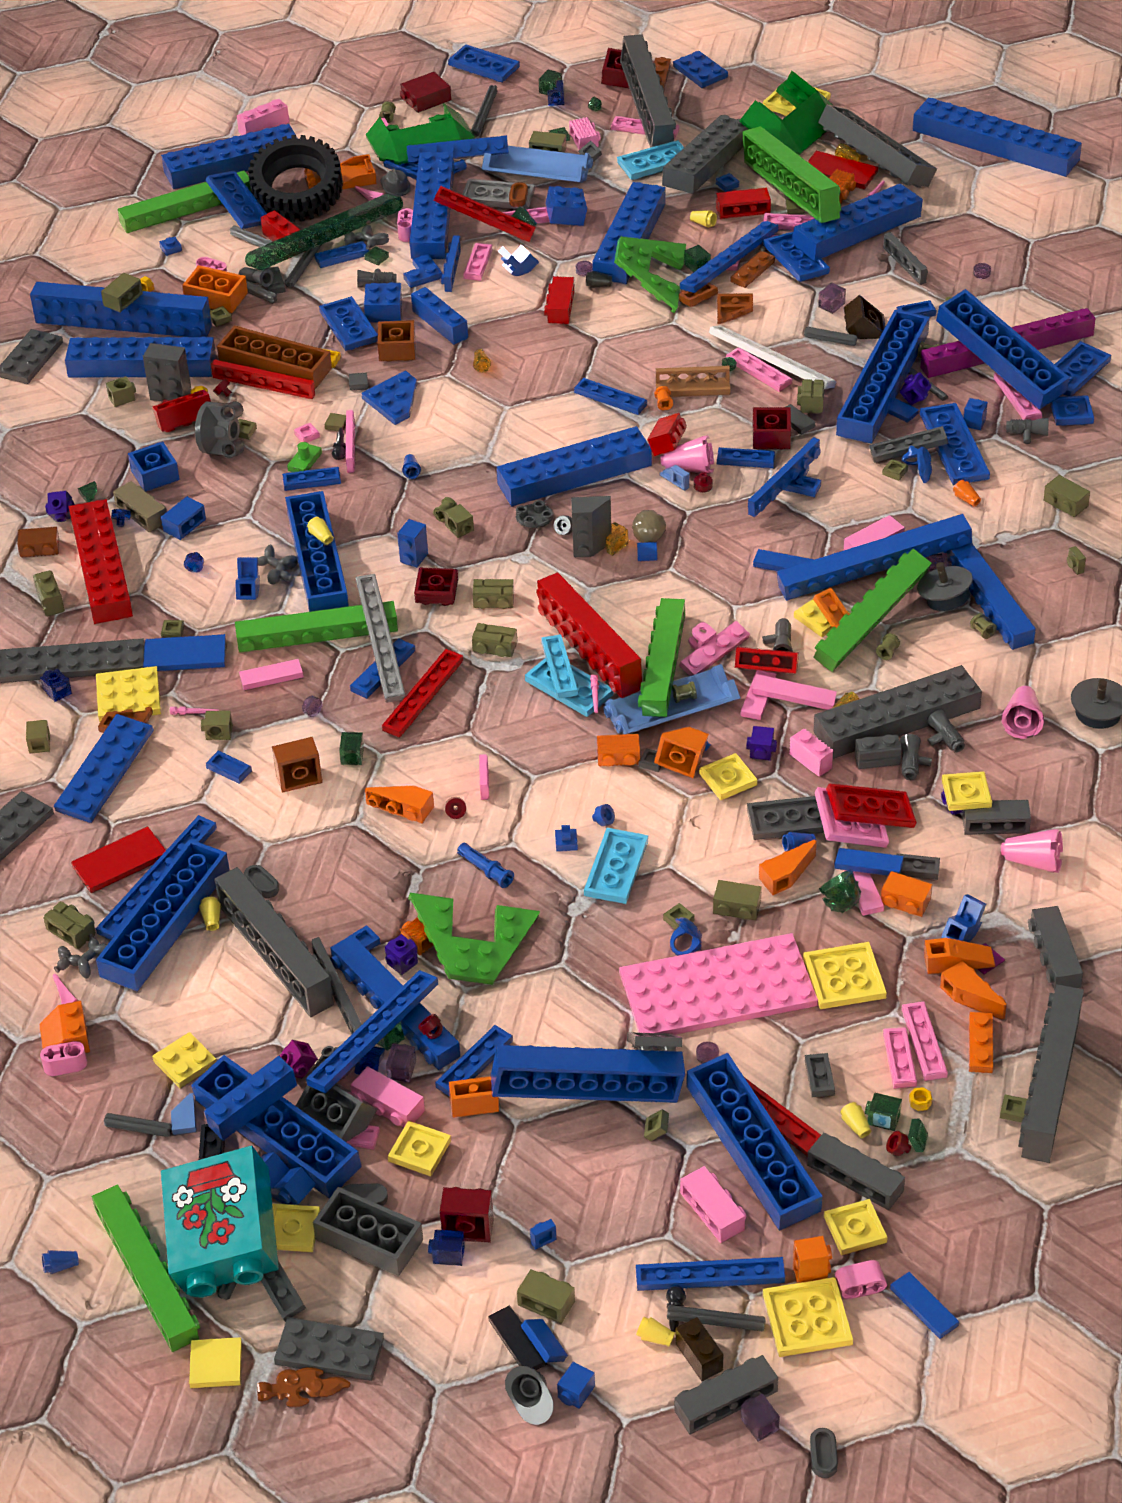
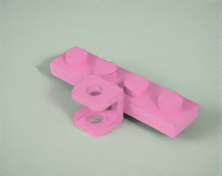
(711, 646)

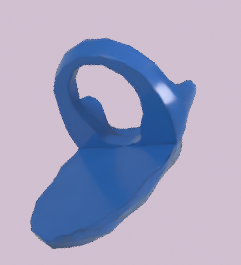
(923, 461)
(688, 927)

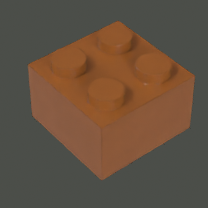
(396, 340)
(297, 764)

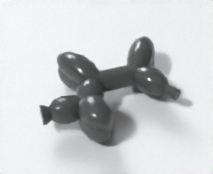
(377, 239)
(281, 565)
(81, 961)

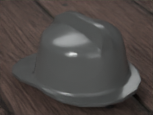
(395, 183)
(529, 1394)

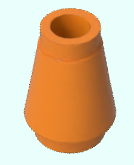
(966, 493)

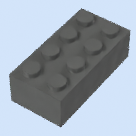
(368, 1231)

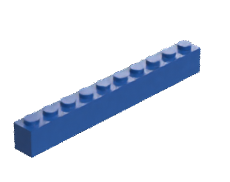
(873, 557)

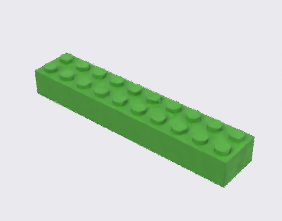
(791, 174)

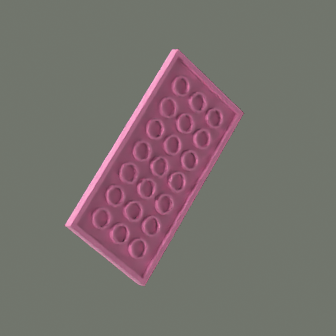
(718, 986)

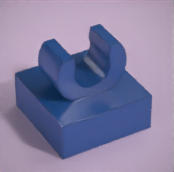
(566, 839)

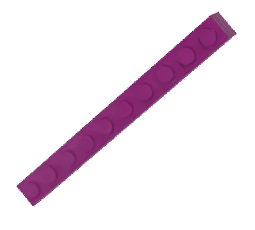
(1039, 334)

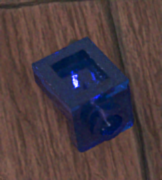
(556, 96)
(371, 1059)

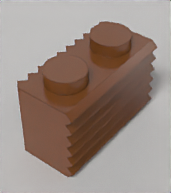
(38, 541)

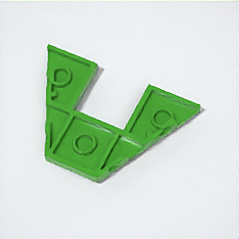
(635, 258)
(472, 958)

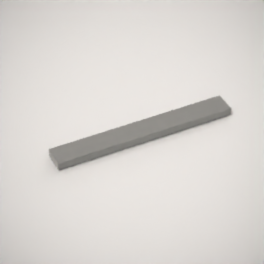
(380, 638)

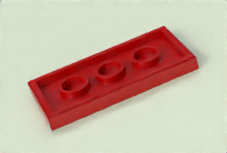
(828, 163)
(871, 805)
(118, 859)

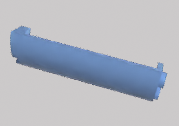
(540, 164)
(711, 690)

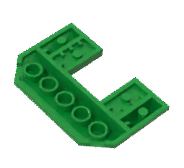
(799, 127)
(392, 142)

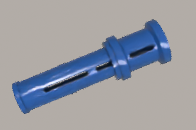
(492, 869)

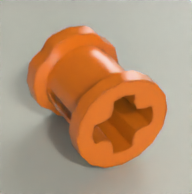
(664, 401)

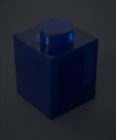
(447, 1247)

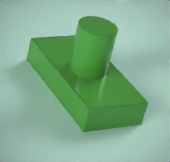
(305, 457)

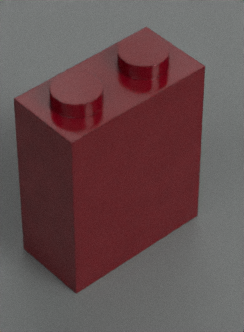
(425, 92)

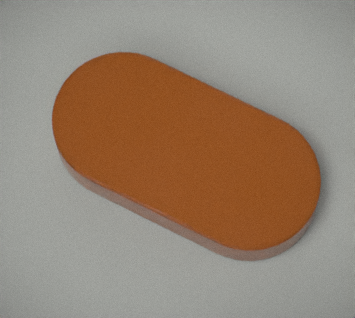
(518, 194)

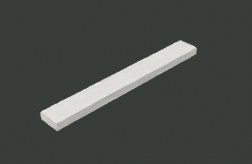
(770, 355)

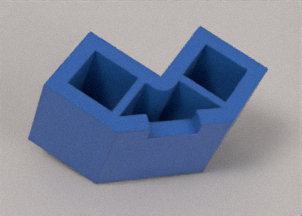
(287, 1184)

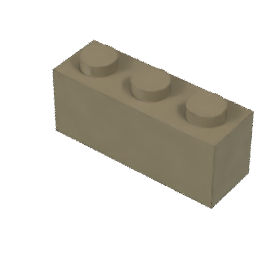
(143, 507)

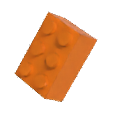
(219, 286)

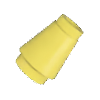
(704, 218)
(320, 530)
(210, 912)
(855, 1118)
(655, 1332)

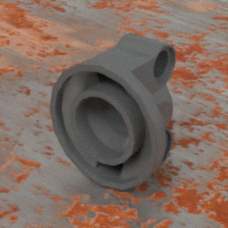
(219, 429)

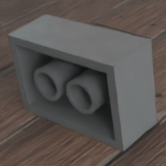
(166, 372)

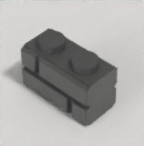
(878, 751)

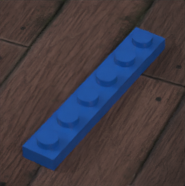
(462, 148)
(784, 477)
(710, 1273)

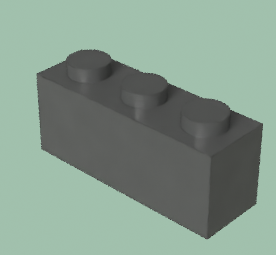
(1002, 818)

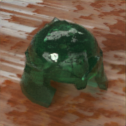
(842, 892)

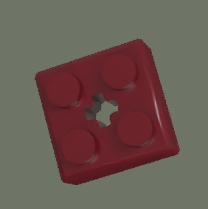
(436, 586)

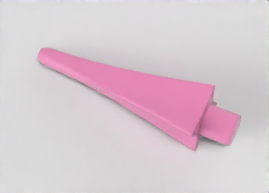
(369, 195)
(65, 995)

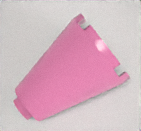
(691, 456)
(1023, 714)
(1035, 850)

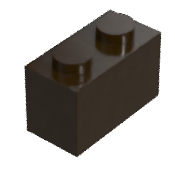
(699, 1349)

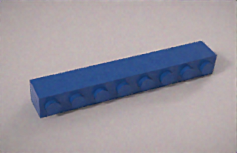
(994, 597)
(379, 986)

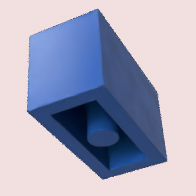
(183, 518)
(412, 543)

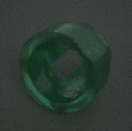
(595, 104)
(729, 361)

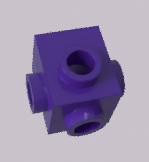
(915, 388)
(58, 505)
(401, 954)

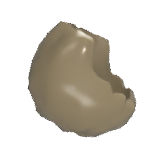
(648, 526)

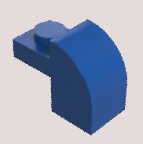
(519, 262)
(248, 579)
(966, 921)

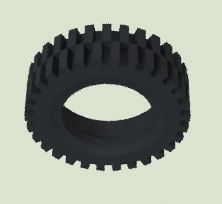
(296, 154)

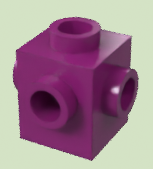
(299, 1057)

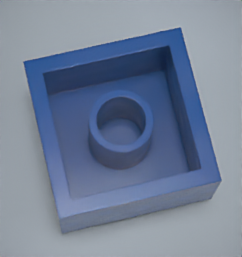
(566, 206)
(383, 302)
(153, 466)

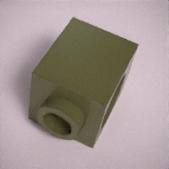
(121, 391)
(459, 521)
(217, 725)
(38, 736)

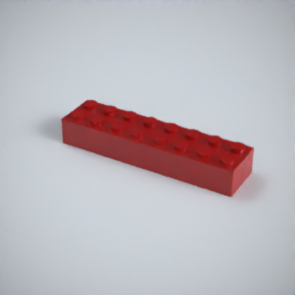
(100, 561)
(589, 635)

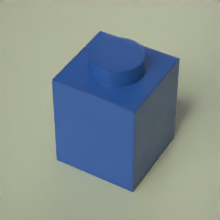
(975, 413)
(576, 1385)

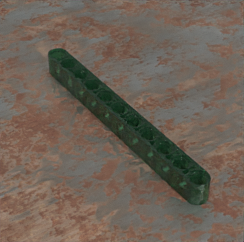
(323, 231)

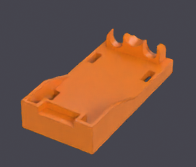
(355, 172)

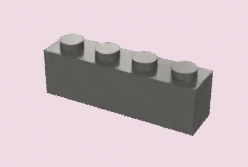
(1055, 947)
(856, 1171)
(725, 1394)

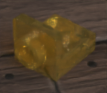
(617, 539)

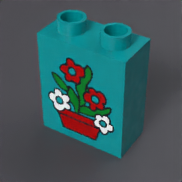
(219, 1221)

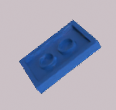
(700, 69)

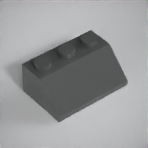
(590, 524)
(337, 1110)

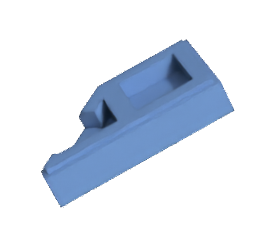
(676, 476)
(183, 1116)

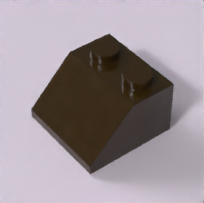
(863, 319)

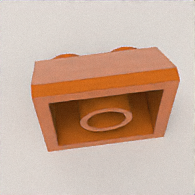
(681, 750)
(65, 1025)

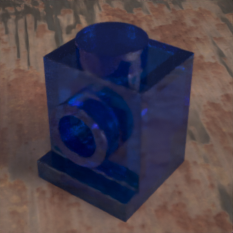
(52, 680)

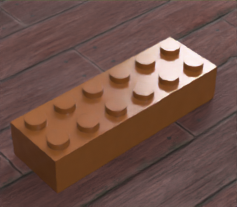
(274, 354)

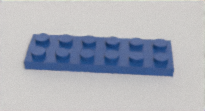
(961, 454)
(103, 768)

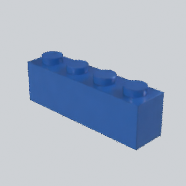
(439, 315)
(250, 1098)

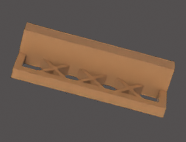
(692, 384)

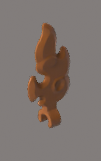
(292, 1382)

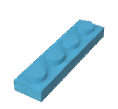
(559, 666)

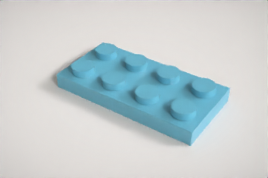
(649, 160)
(583, 703)
(616, 865)

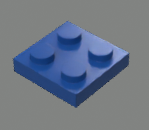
(1072, 410)

